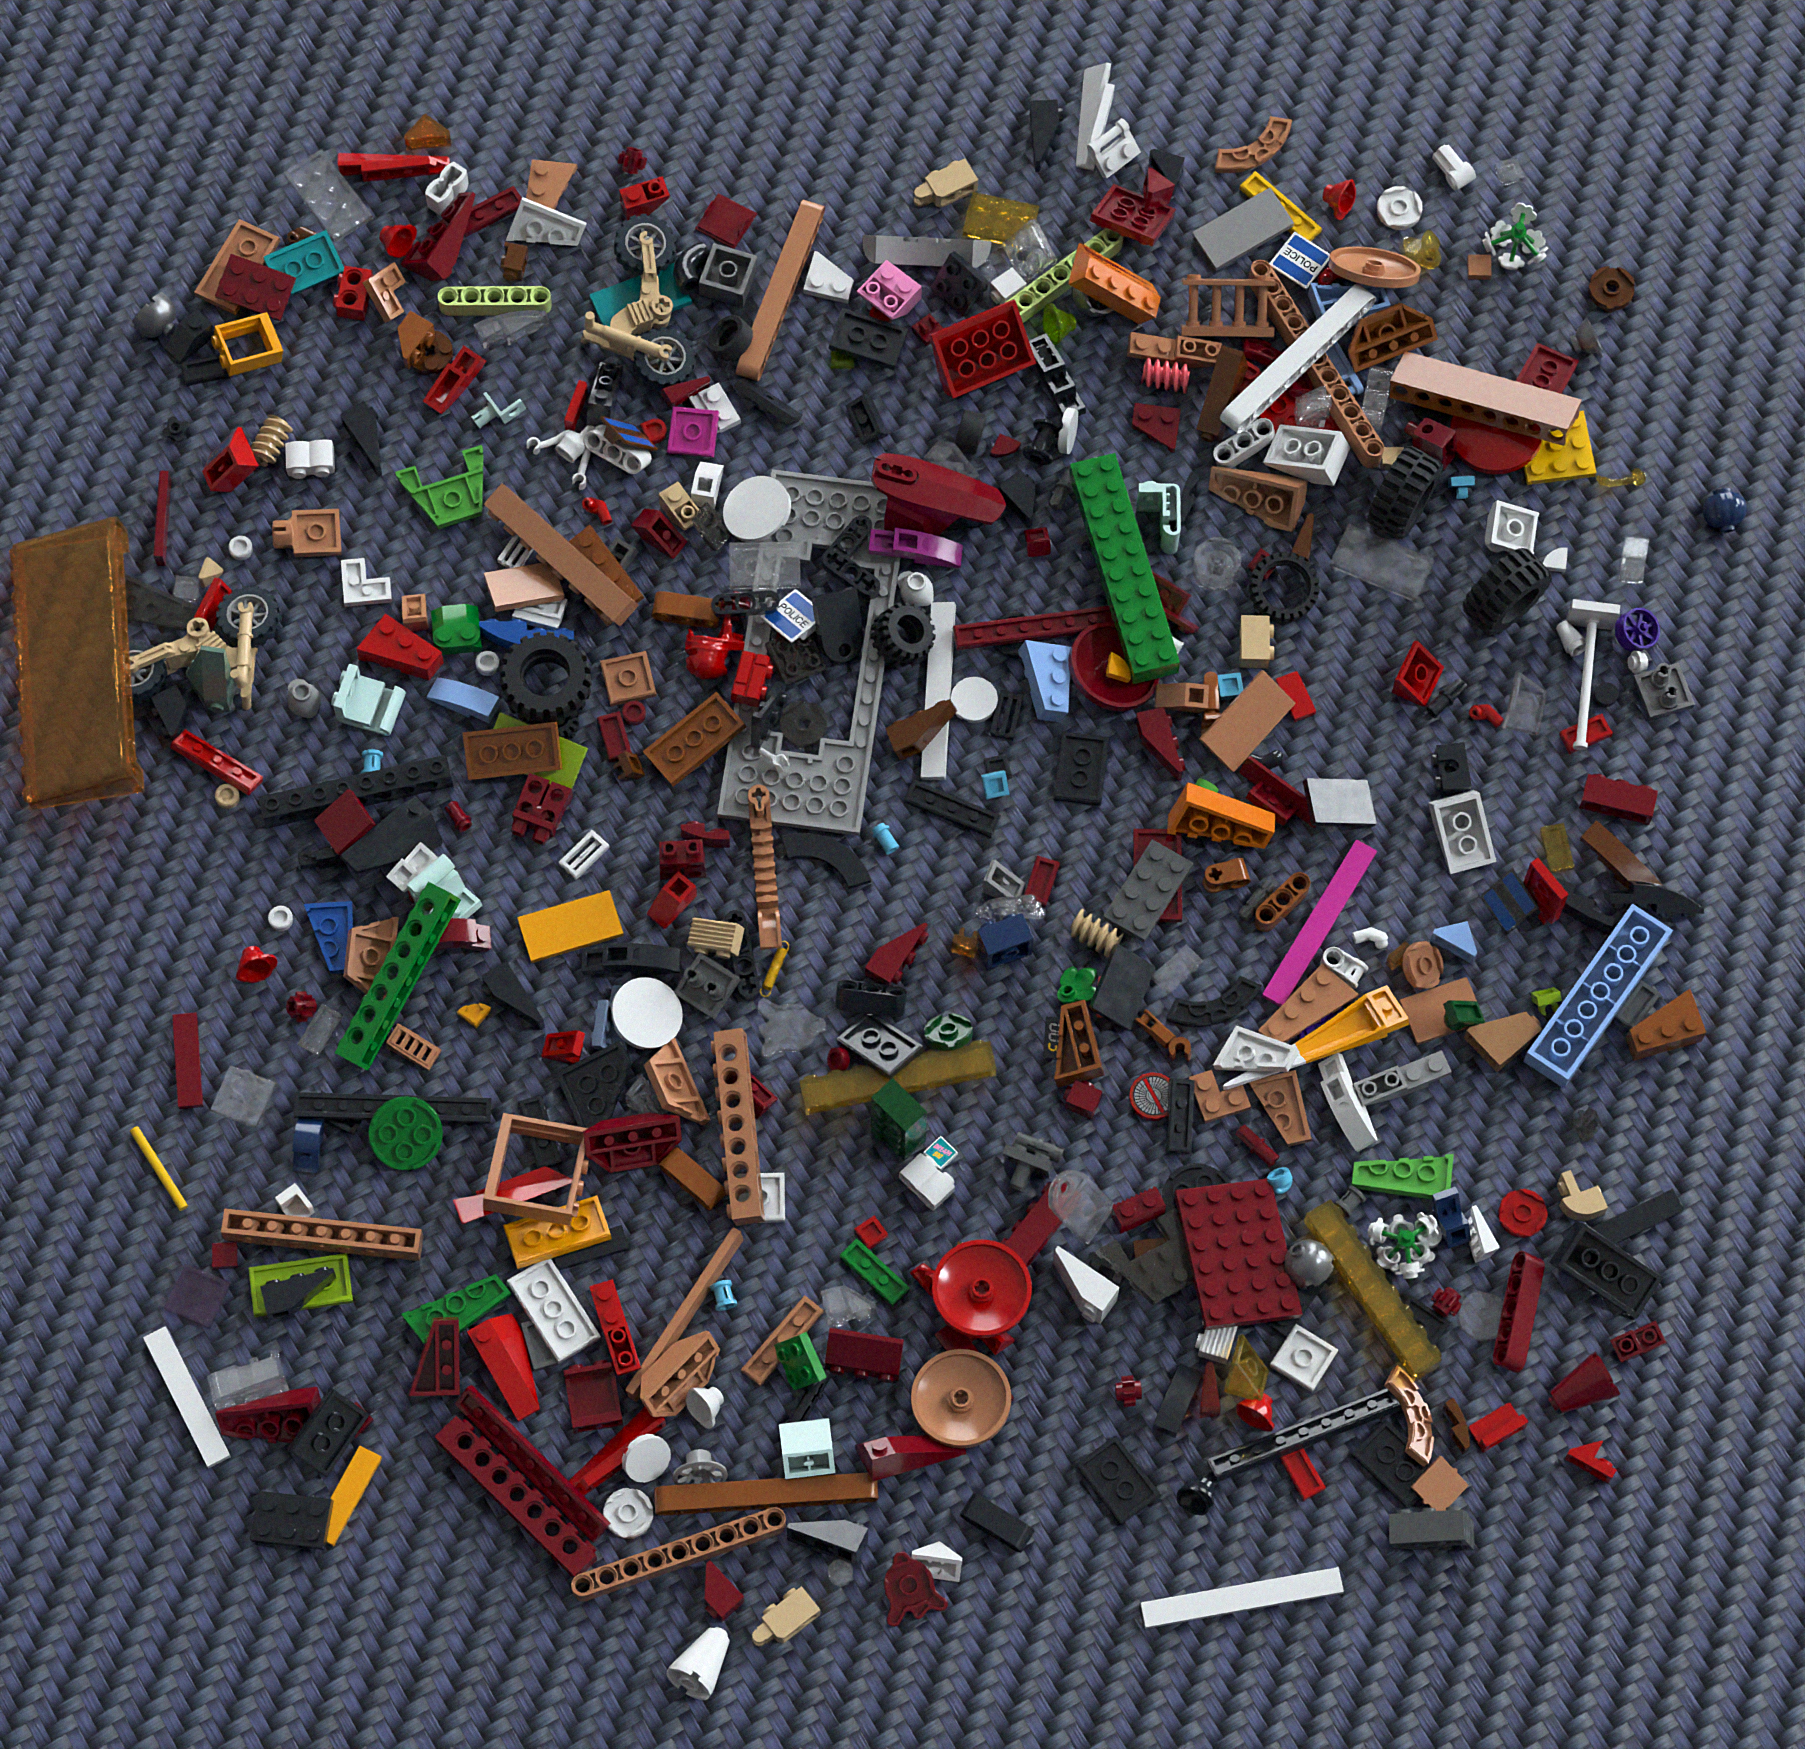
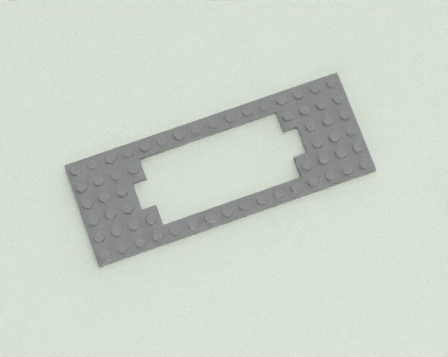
(830, 787)

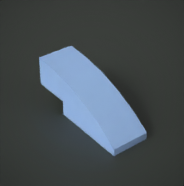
(464, 699)

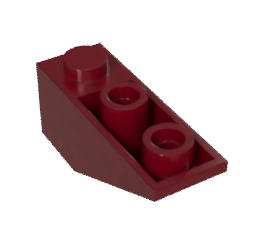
(1157, 738)
(891, 958)

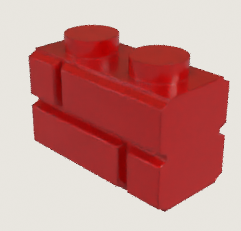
(750, 679)

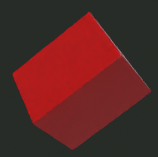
(1417, 675)

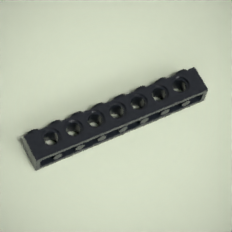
(369, 787)

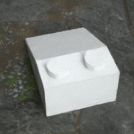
(1308, 453)
(1462, 831)
(1089, 1289)

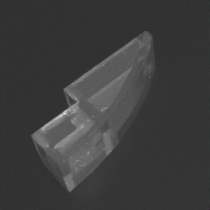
(509, 326)

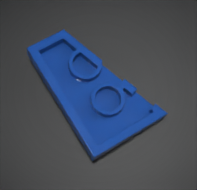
(331, 927)

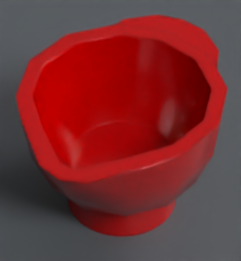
(1340, 197)
(398, 239)
(255, 965)
(1257, 1413)

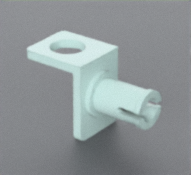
(491, 411)

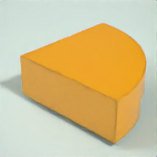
(1118, 668)
(474, 1013)

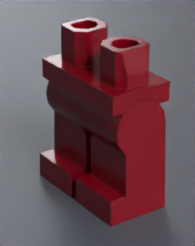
(540, 808)
(682, 854)

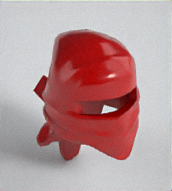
(709, 653)

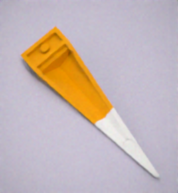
(1357, 1025)

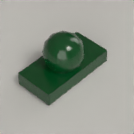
(1462, 1014)

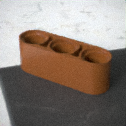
(684, 610)
(1286, 892)
(692, 1178)

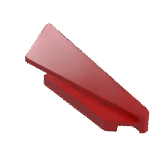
(387, 166)

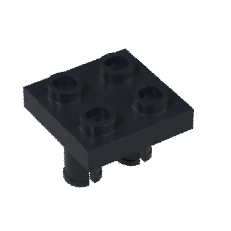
(959, 283)

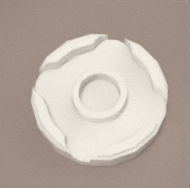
(1399, 208)
(1068, 431)
(974, 699)
(646, 1458)
(628, 1513)

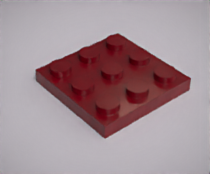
(1123, 213)

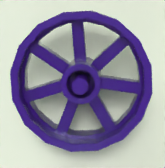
(1638, 629)

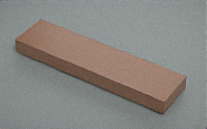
(796, 1322)

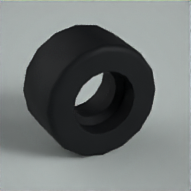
(970, 431)

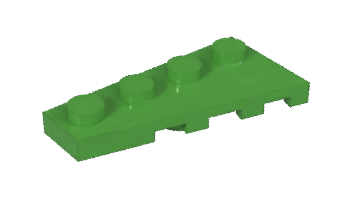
(1405, 1177)

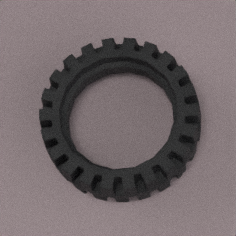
(1302, 567)

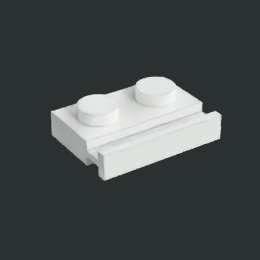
(716, 399)
(542, 615)

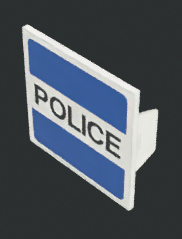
(1300, 260)
(793, 617)

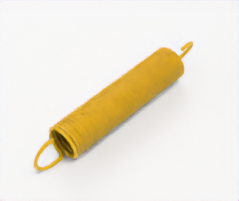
(774, 969)

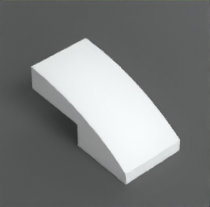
(412, 866)

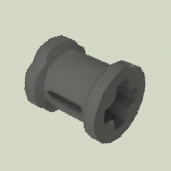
(1350, 1200)

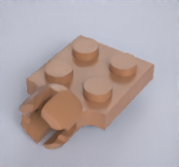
(309, 533)

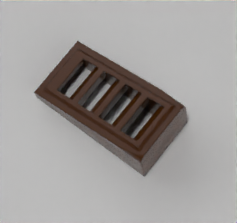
(1303, 543)

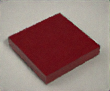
(344, 822)

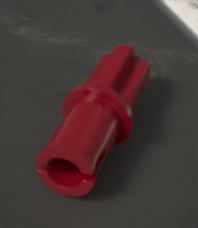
(1257, 1145)

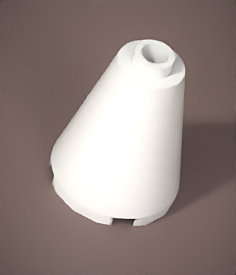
(700, 1664)

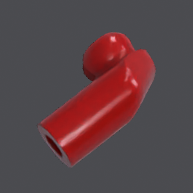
(1327, 277)
(598, 508)
(1485, 712)

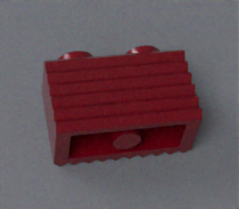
(1138, 1210)

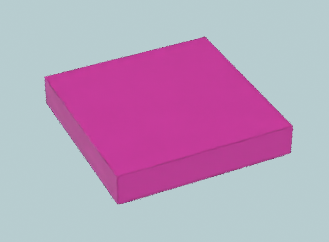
(693, 432)

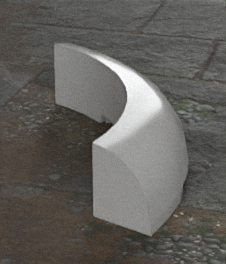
(923, 250)

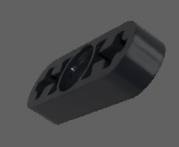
(727, 600)

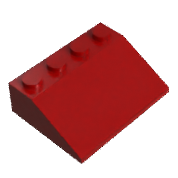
(981, 349)

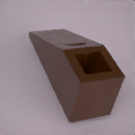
(917, 731)

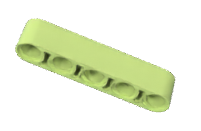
(485, 294)

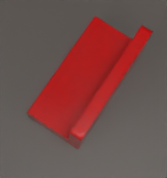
(1497, 1427)

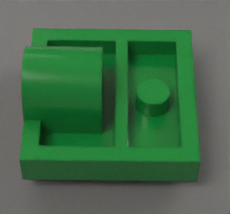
(799, 1361)

